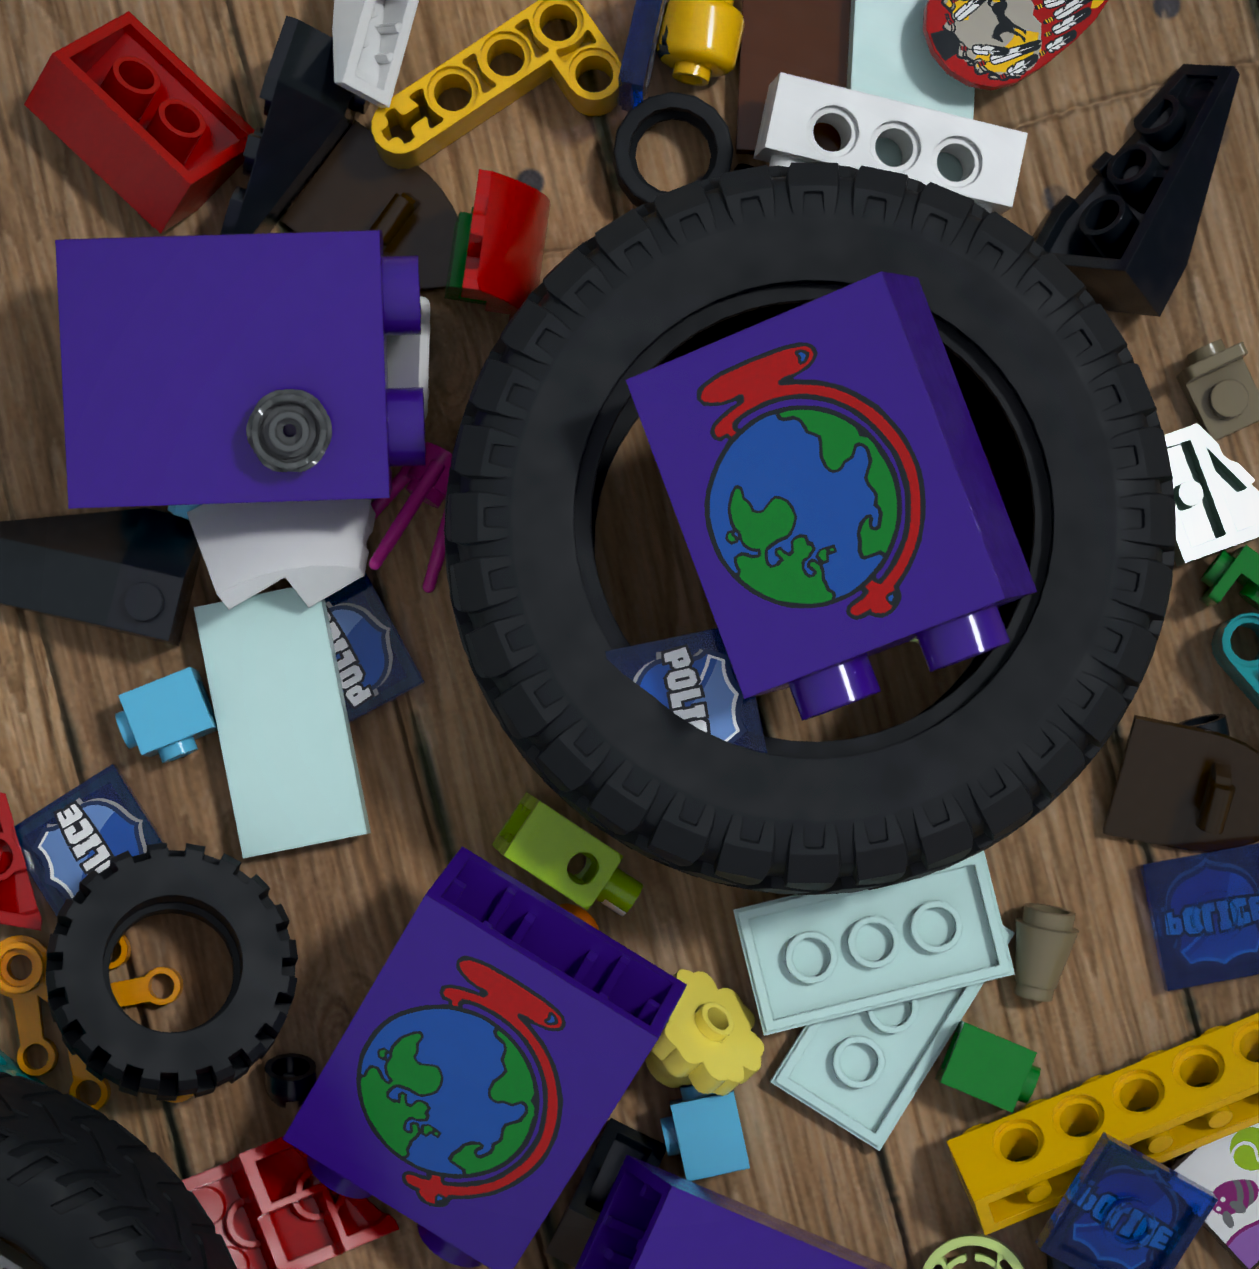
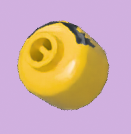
(700, 39)

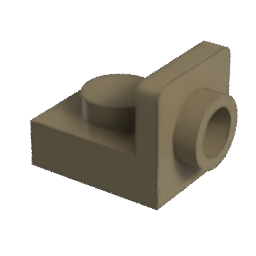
(1220, 389)

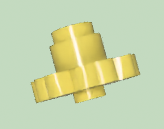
(706, 1039)

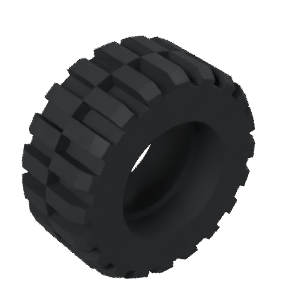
(165, 884)

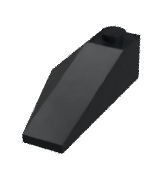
(302, 128)
(1142, 210)
(103, 570)

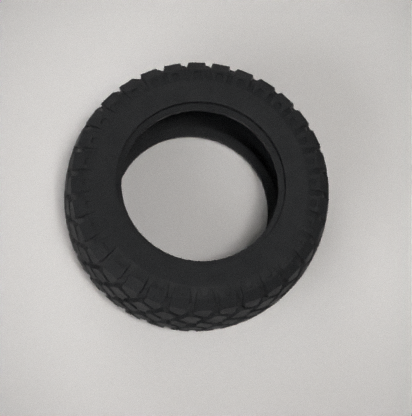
(1054, 414)

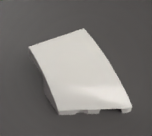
(307, 542)

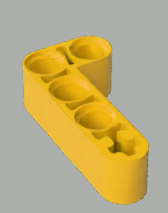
(493, 92)

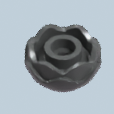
(283, 452)

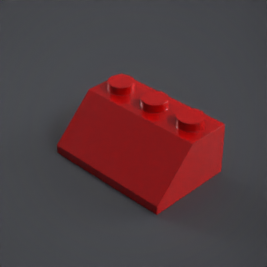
(140, 120)

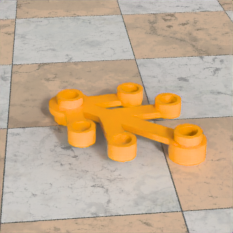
(28, 1013)

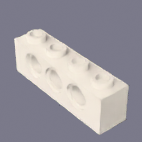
(987, 152)

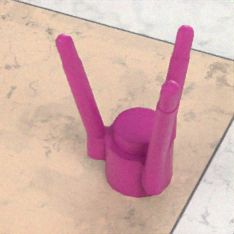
(425, 485)

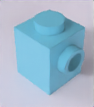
(167, 715)
(705, 1134)

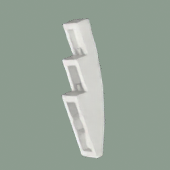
(370, 45)

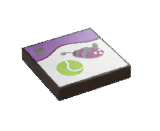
(1232, 1173)

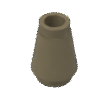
(1042, 949)

